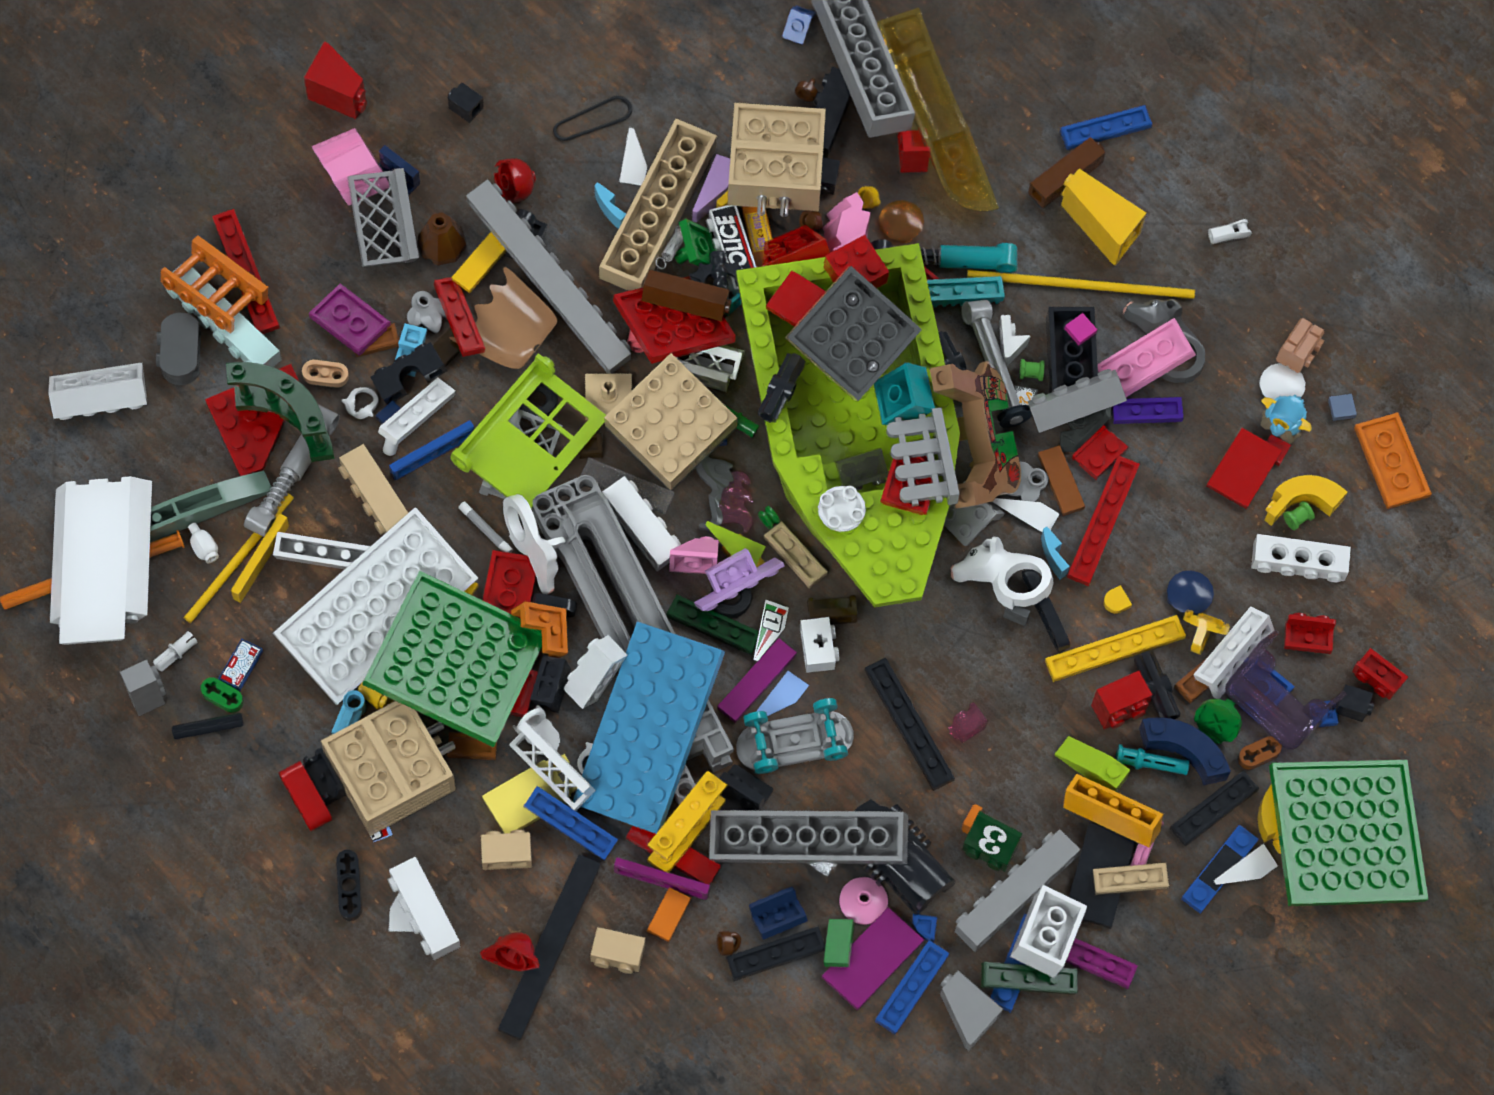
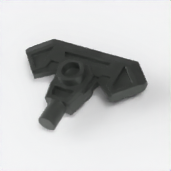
(1083, 430)

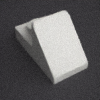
(1010, 344)

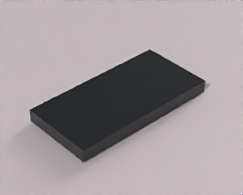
(1100, 850)

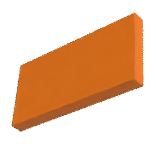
(1392, 460)

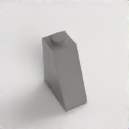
(968, 1008)

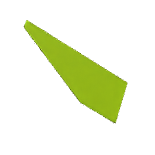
(734, 542)

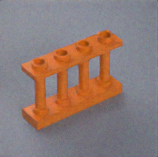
(219, 265)

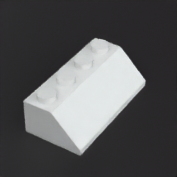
(97, 391)

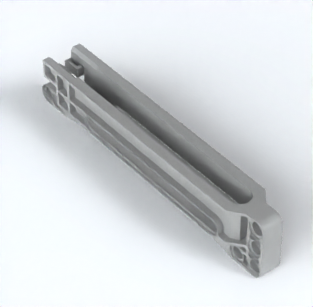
(592, 518)

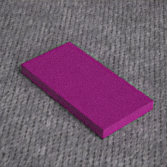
(874, 958)

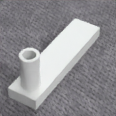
(414, 414)

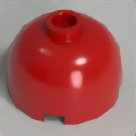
(514, 179)

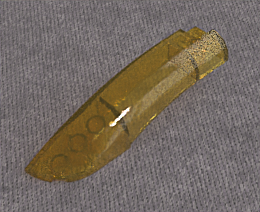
(937, 112)

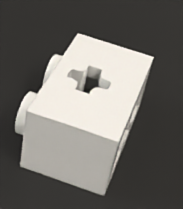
(816, 631)

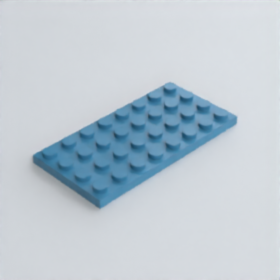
(649, 726)

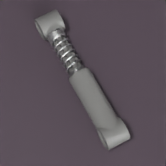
(295, 465)

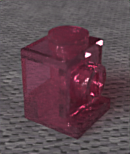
(967, 723)

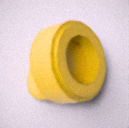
(869, 196)

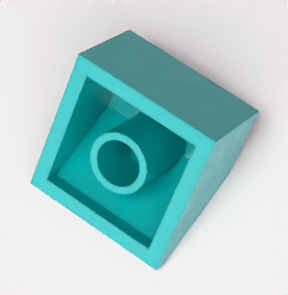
(904, 393)

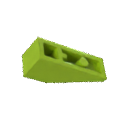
(1093, 763)

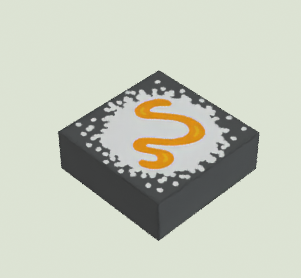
(1025, 394)

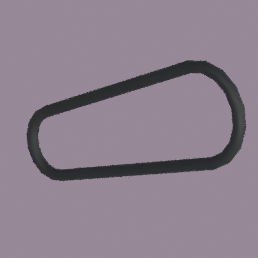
(595, 128)

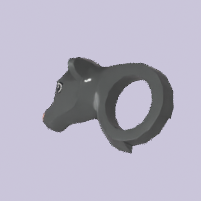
(1155, 314)

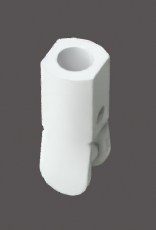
(1227, 233)

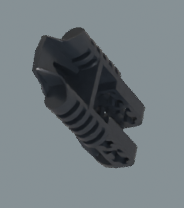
(917, 878)

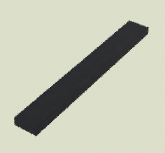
(550, 947)

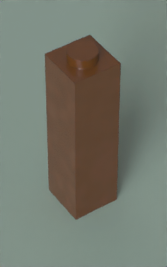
(1051, 182)
(686, 295)

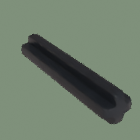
(207, 726)

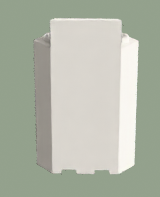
(100, 558)

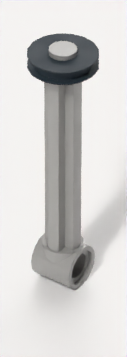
(979, 315)

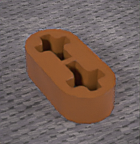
(1262, 757)

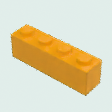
(1113, 810)

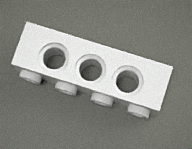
(1312, 552)

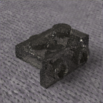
(862, 469)

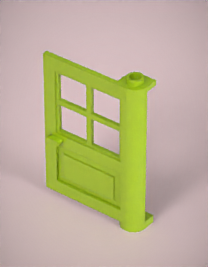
(511, 458)

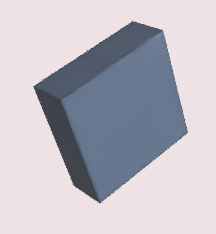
(1342, 407)

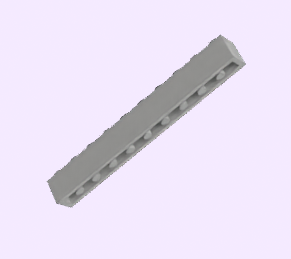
(548, 277)

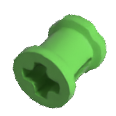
(1031, 370)
(1298, 515)

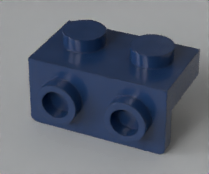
(777, 913)

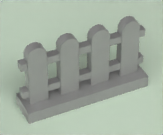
(926, 447)

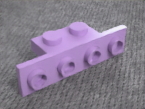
(733, 576)

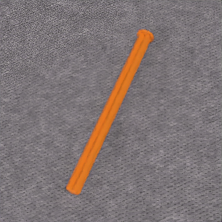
(43, 588)

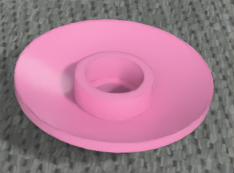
(863, 912)

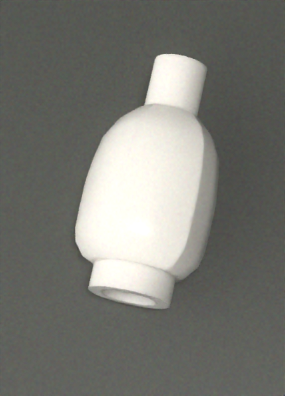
(203, 544)

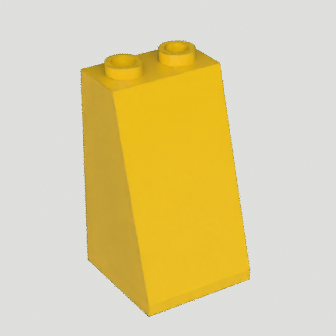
(1102, 214)

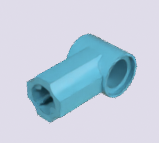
(347, 714)

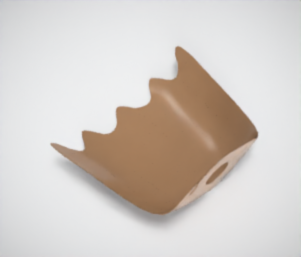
(513, 322)

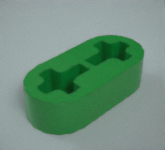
(224, 690)

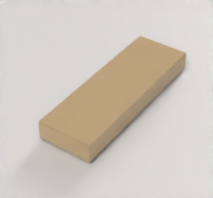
(795, 554)
(1130, 878)

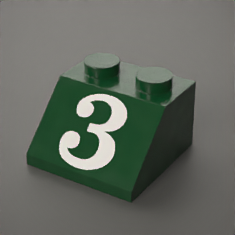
(991, 842)

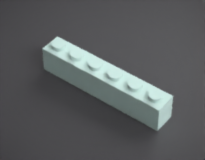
(244, 340)

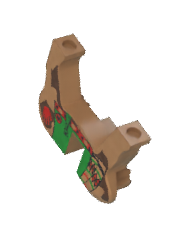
(995, 456)

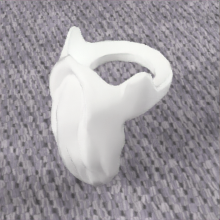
(544, 727)

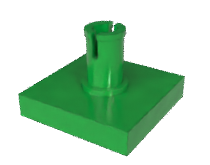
(697, 243)

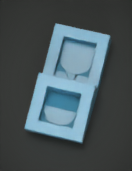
(606, 202)
(410, 338)
(1051, 548)

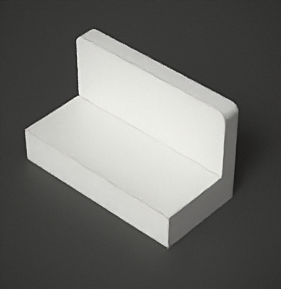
(710, 377)

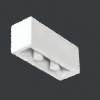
(594, 671)

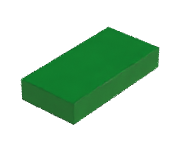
(839, 943)

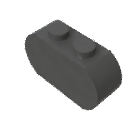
(179, 348)

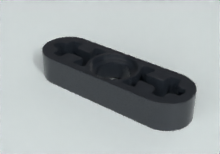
(354, 867)

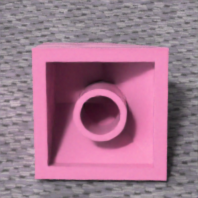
(694, 556)

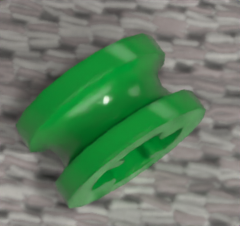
(768, 517)

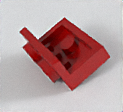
(1309, 633)
(1379, 674)

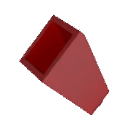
(335, 83)

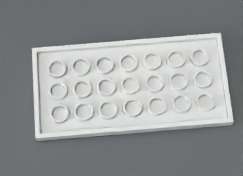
(349, 618)

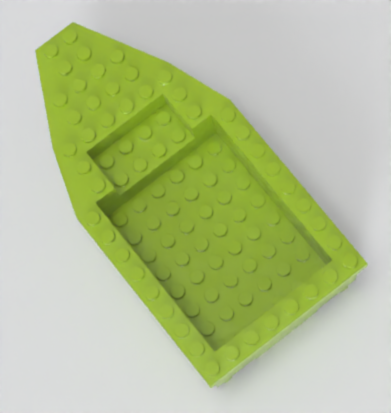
(821, 424)

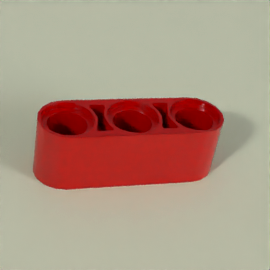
(305, 796)

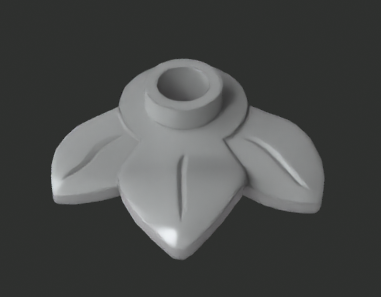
(428, 315)
(1028, 489)

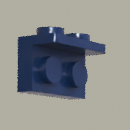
(390, 160)

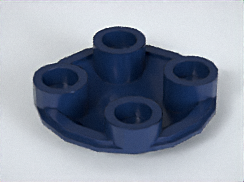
(1190, 592)

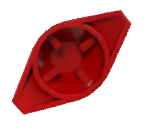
(512, 952)

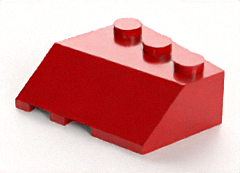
(795, 246)

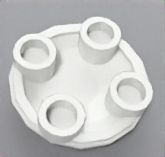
(1281, 381)
(841, 508)

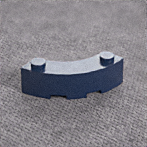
(1189, 742)

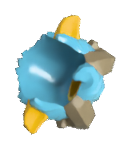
(1285, 417)

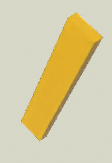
(1115, 648)

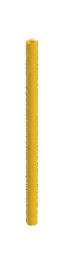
(230, 568)

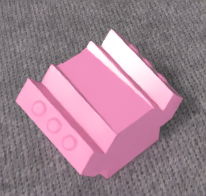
(349, 156)
(846, 222)

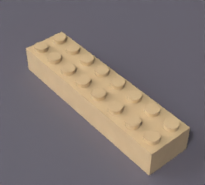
(658, 206)

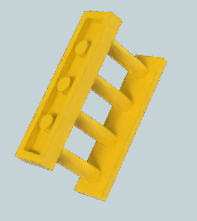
(686, 823)

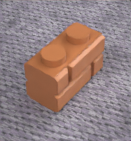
(1300, 345)

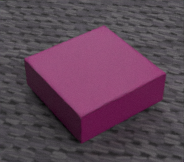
(1080, 329)

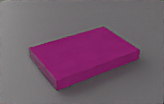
(349, 319)

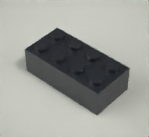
(1065, 357)

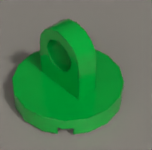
(1218, 720)

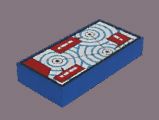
(241, 664)

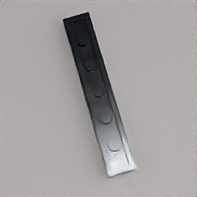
(909, 724)

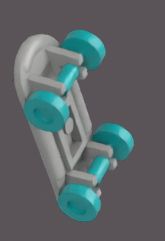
(794, 739)

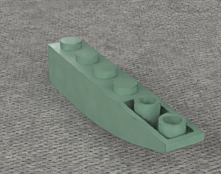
(206, 503)

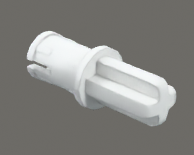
(174, 651)

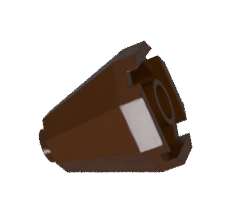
(441, 239)

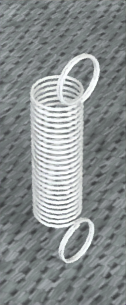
(675, 245)

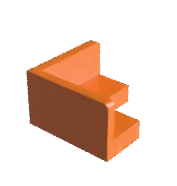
(551, 622)

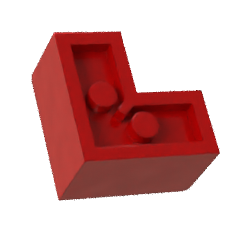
(912, 152)

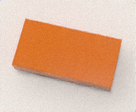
(669, 914)

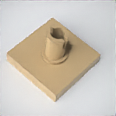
(607, 390)

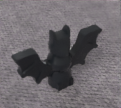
(717, 269)

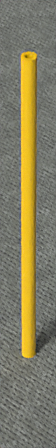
(1086, 284)

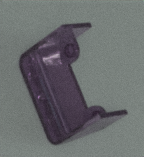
(1271, 703)

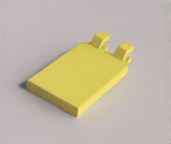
(508, 799)

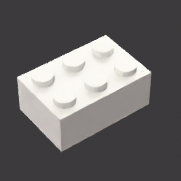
(1048, 931)

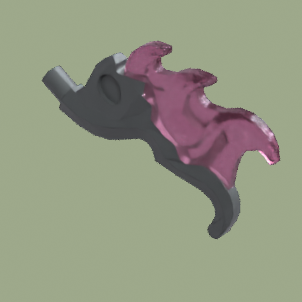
(727, 493)

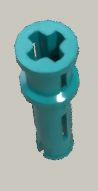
(1138, 762)

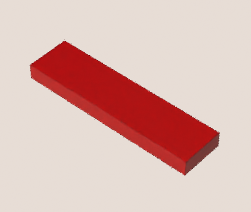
(459, 317)
(692, 862)

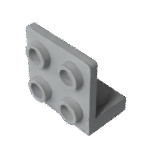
(969, 521)

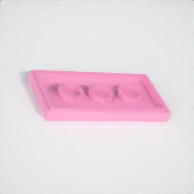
(1149, 357)

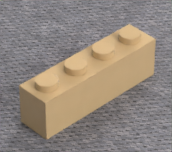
(373, 488)

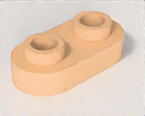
(326, 371)

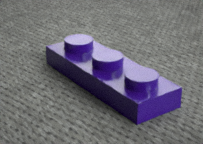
(1148, 410)

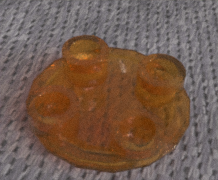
(901, 220)

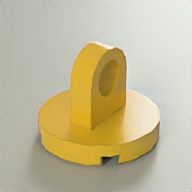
(1205, 625)

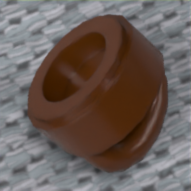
(806, 90)
(811, 219)
(725, 942)

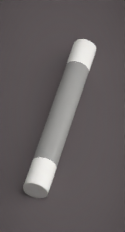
(485, 528)

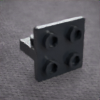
(743, 791)

